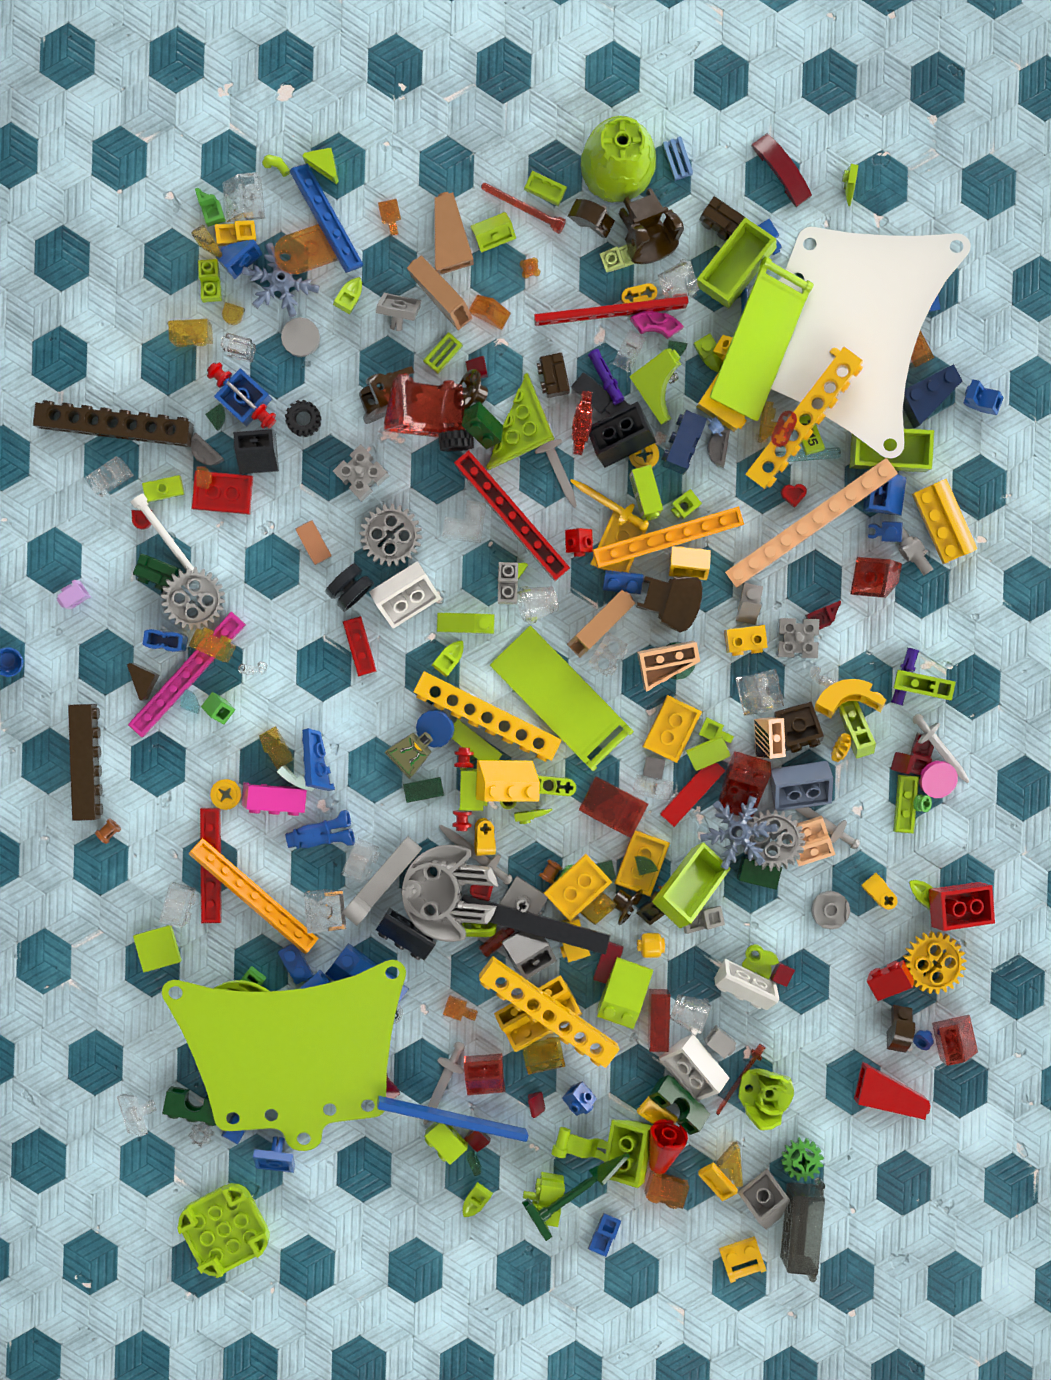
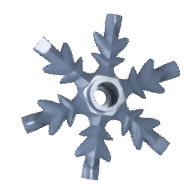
(277, 284)
(731, 832)

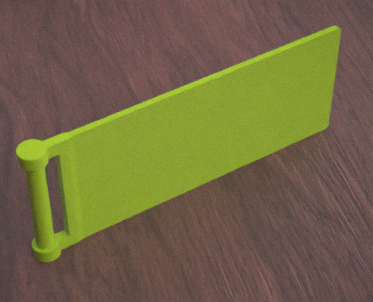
(760, 341)
(559, 696)

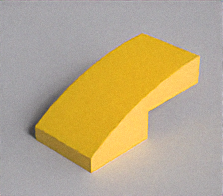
(235, 232)

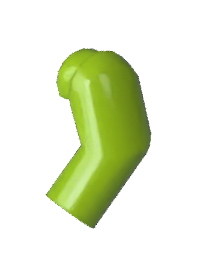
(275, 161)

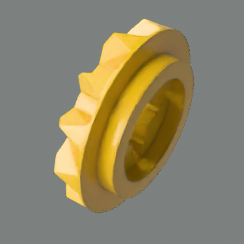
(651, 459)
(841, 747)
(217, 795)

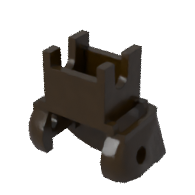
(647, 236)
(380, 397)
(674, 601)

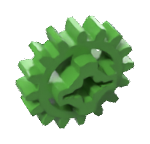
(810, 1162)

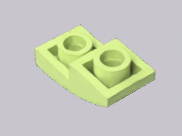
(616, 258)

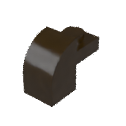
(592, 215)
(902, 1029)

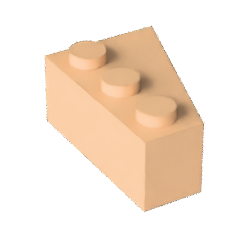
(664, 662)

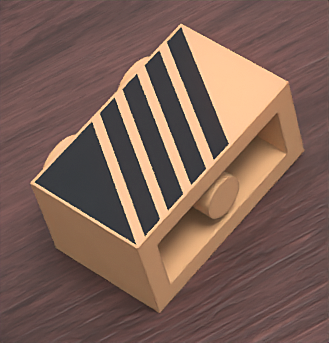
(769, 737)

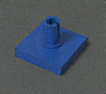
(274, 1159)

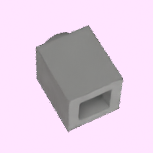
(720, 1042)

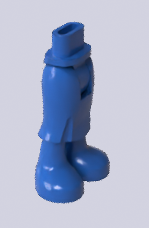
(320, 833)

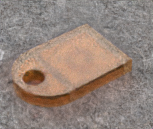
(306, 249)

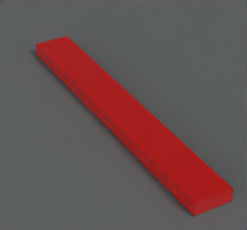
(610, 311)

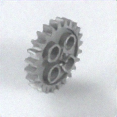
(379, 522)
(206, 587)
(785, 852)

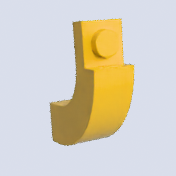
(847, 691)

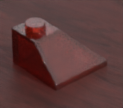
(875, 577)

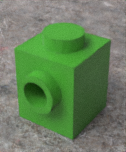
(218, 708)

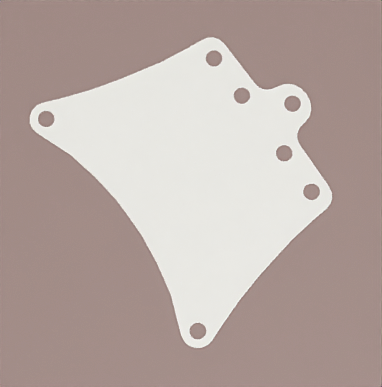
(872, 301)

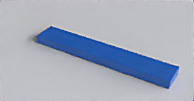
(326, 217)

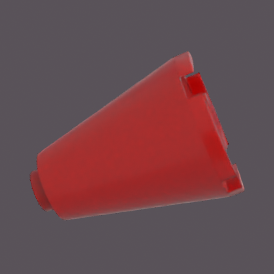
(665, 1144)

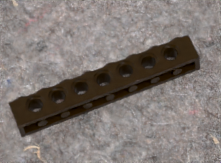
(44, 420)

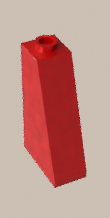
(887, 1094)

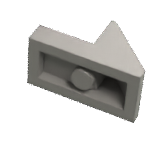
(749, 603)

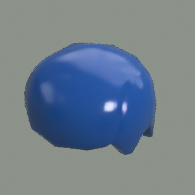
(10, 662)

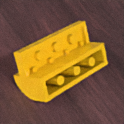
(944, 521)
(522, 1030)

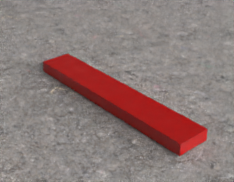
(210, 886)

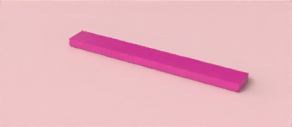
(181, 680)

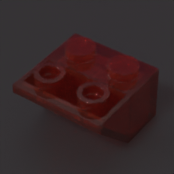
(955, 1039)
(484, 1074)

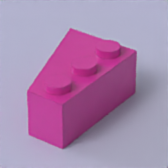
(273, 799)

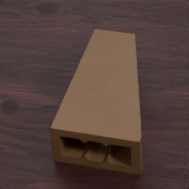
(451, 242)
(440, 292)
(601, 623)

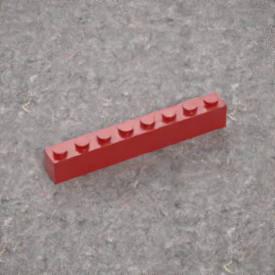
(511, 515)

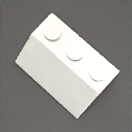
(404, 595)
(746, 985)
(694, 1068)

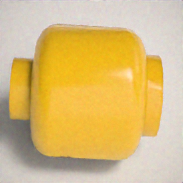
(651, 945)

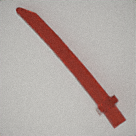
(756, 1055)

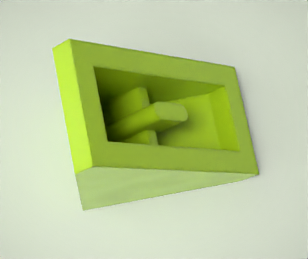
(322, 162)

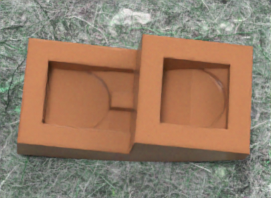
(313, 542)

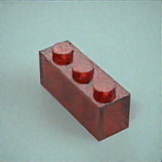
(658, 1020)

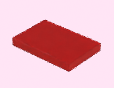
(225, 494)

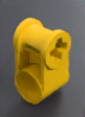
(484, 841)
(878, 889)

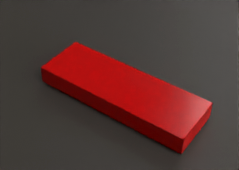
(359, 646)

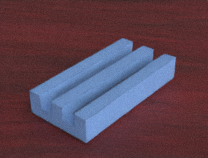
(672, 142)

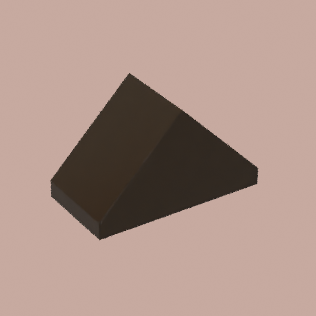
(143, 680)

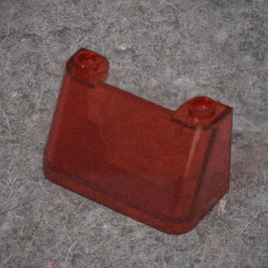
(424, 407)

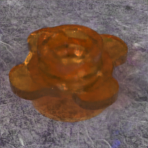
(527, 263)

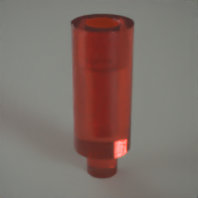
(494, 942)

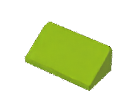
(708, 753)

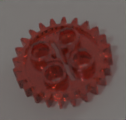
(582, 423)

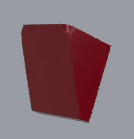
(478, 364)
(902, 762)
(782, 974)
(536, 1104)
(477, 1140)

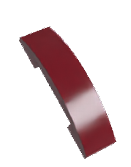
(783, 168)

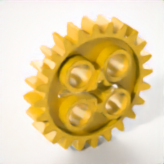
(947, 974)

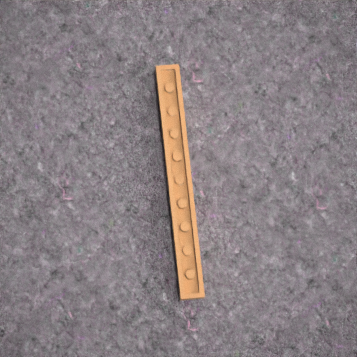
(811, 522)

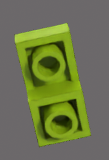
(210, 280)

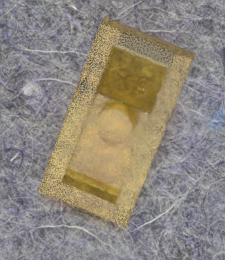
(766, 425)
(276, 747)
(598, 908)
(732, 1159)

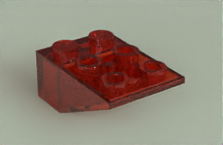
(744, 778)
(613, 806)

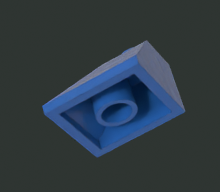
(239, 255)

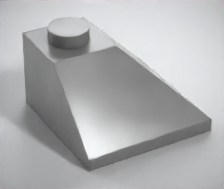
(765, 1199)

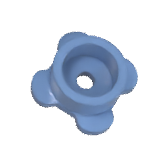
(716, 426)

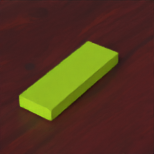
(468, 738)
(904, 810)

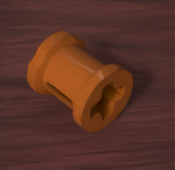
(107, 831)
(550, 871)

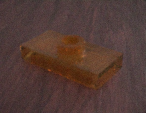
(921, 351)

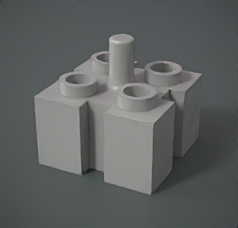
(361, 472)
(798, 638)

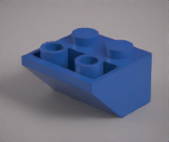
(887, 498)

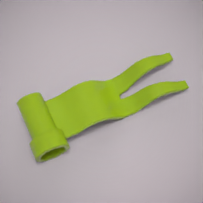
(577, 1145)

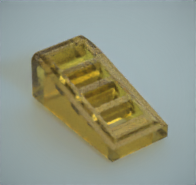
(206, 241)

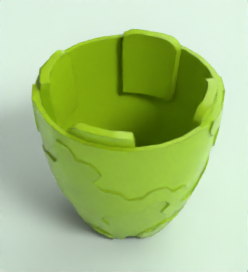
(616, 169)

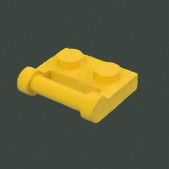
(740, 1253)

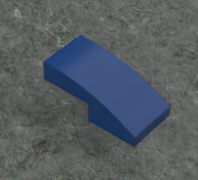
(604, 1234)

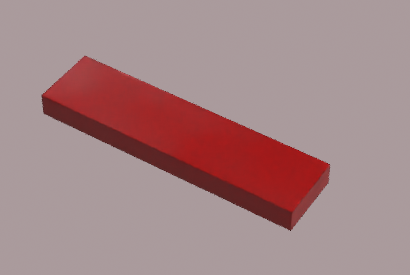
(691, 793)

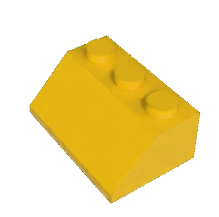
(507, 781)

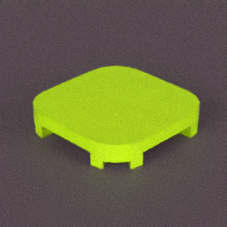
(224, 1229)

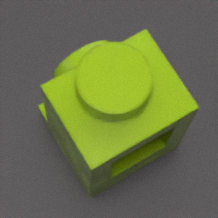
(688, 498)

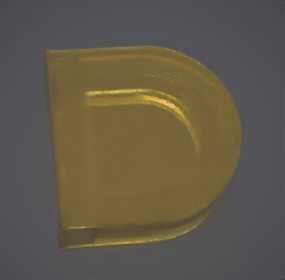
(232, 313)

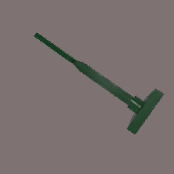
(600, 1173)

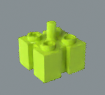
(548, 1190)

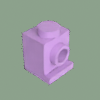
(73, 595)

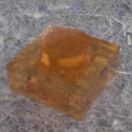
(203, 477)

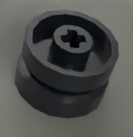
(349, 587)

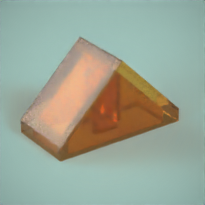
(490, 311)

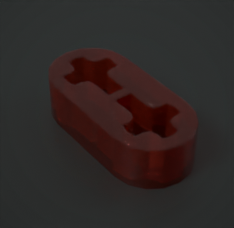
(780, 426)

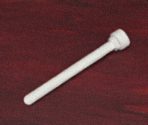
(140, 503)

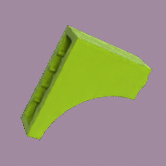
(653, 379)

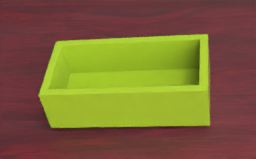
(736, 263)
(915, 457)
(691, 885)

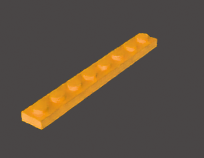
(668, 537)
(253, 896)

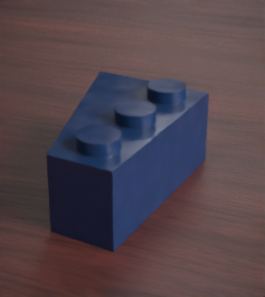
(928, 394)
(684, 442)

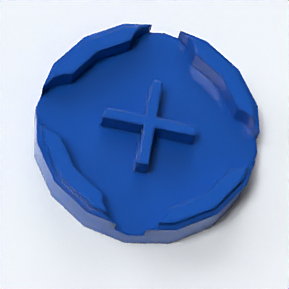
(437, 725)

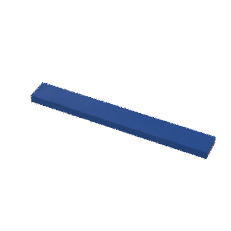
(452, 1118)

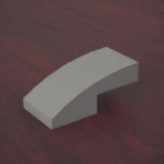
(706, 919)

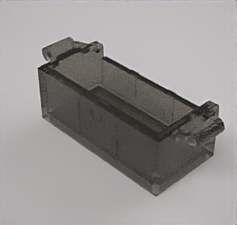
(803, 1228)

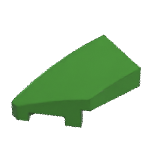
(210, 207)

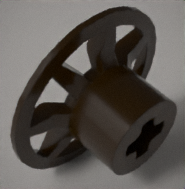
(474, 391)
(625, 902)

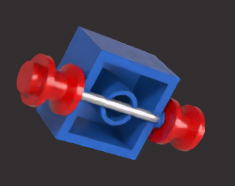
(242, 396)

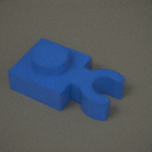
(889, 531)

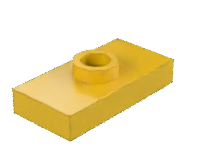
(652, 1112)
(717, 1181)

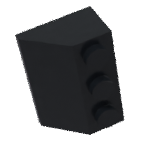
(621, 435)
(405, 935)

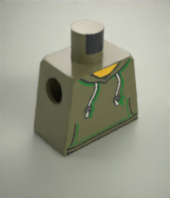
(410, 753)

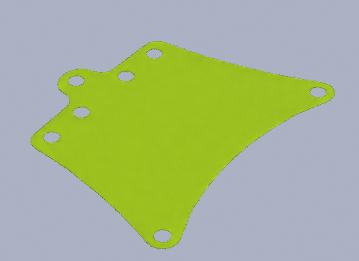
(292, 1050)

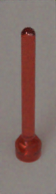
(555, 223)

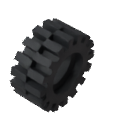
(293, 411)
(455, 441)

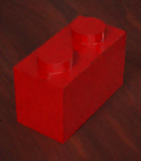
(890, 980)

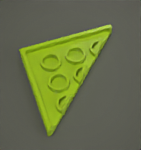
(523, 427)

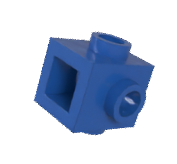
(579, 1099)

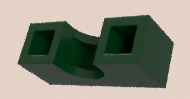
(178, 1105)
(692, 1113)

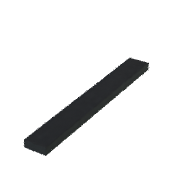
(545, 927)

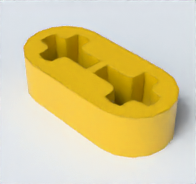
(638, 290)

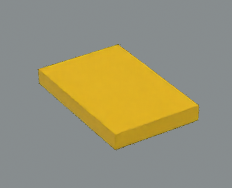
(616, 533)
(672, 728)
(641, 845)
(577, 887)

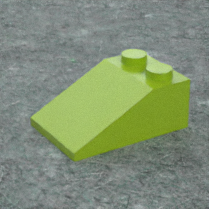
(624, 993)

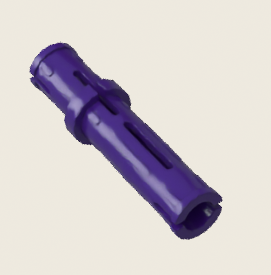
(609, 383)
(908, 665)

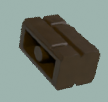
(721, 218)
(554, 375)

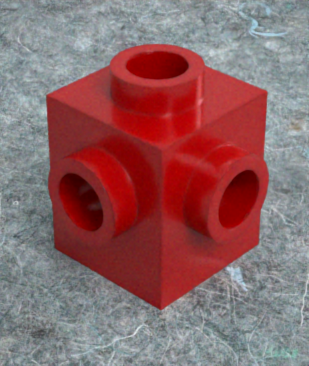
(578, 541)

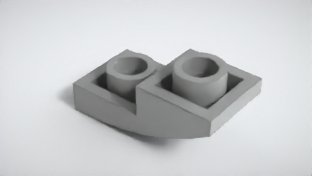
(507, 583)

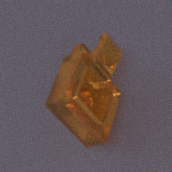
(390, 214)
(457, 1008)

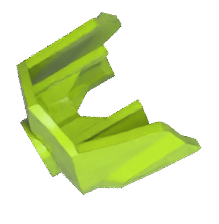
(764, 1107)

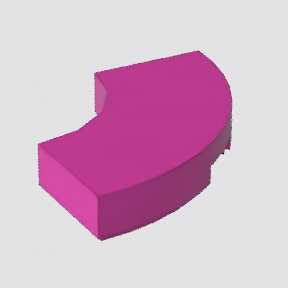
(656, 322)

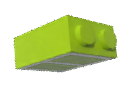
(646, 492)

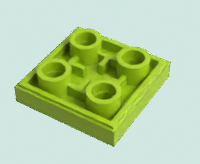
(157, 948)

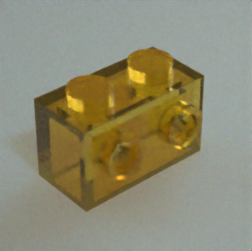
(190, 332)
(212, 645)
(544, 1055)

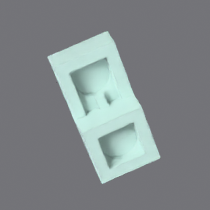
(290, 777)

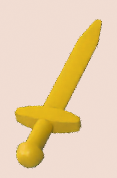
(625, 513)

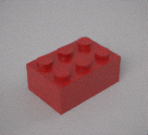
(961, 906)

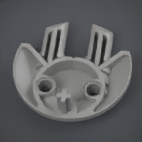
(443, 892)

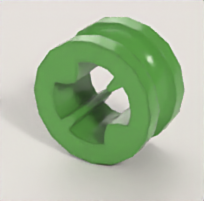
(922, 803)

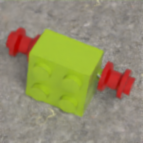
(467, 790)

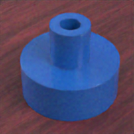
(923, 1040)

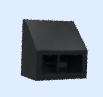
(256, 451)

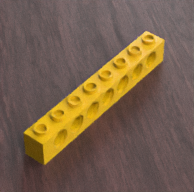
(844, 359)
(428, 681)
(601, 1056)

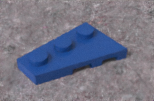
(315, 768)

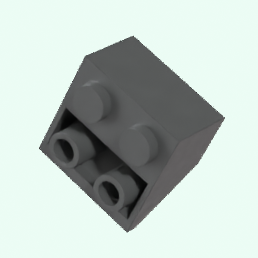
(528, 953)

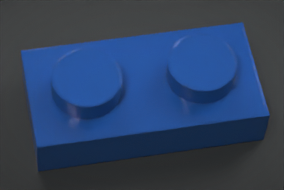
(624, 581)
(295, 963)

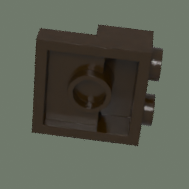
(800, 727)

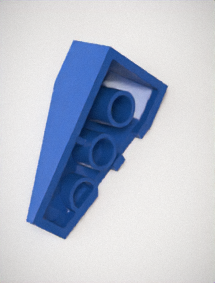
(352, 962)

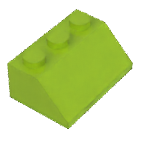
(629, 1138)

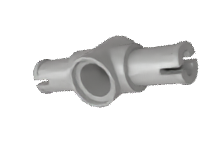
(912, 550)

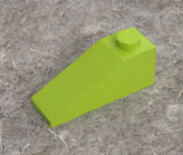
(465, 623)
(924, 685)
(855, 724)

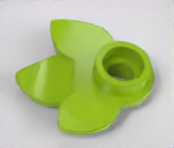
(760, 964)

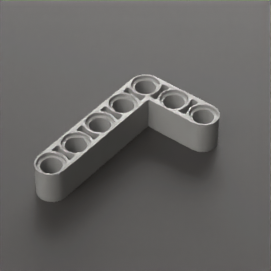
(381, 880)

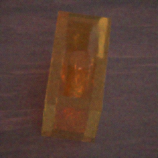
(666, 1190)

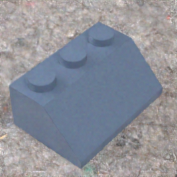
(801, 786)

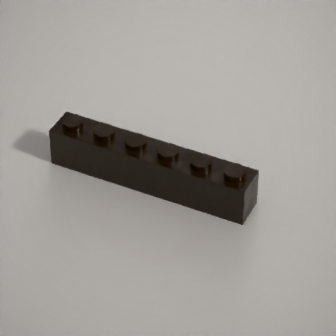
(84, 762)

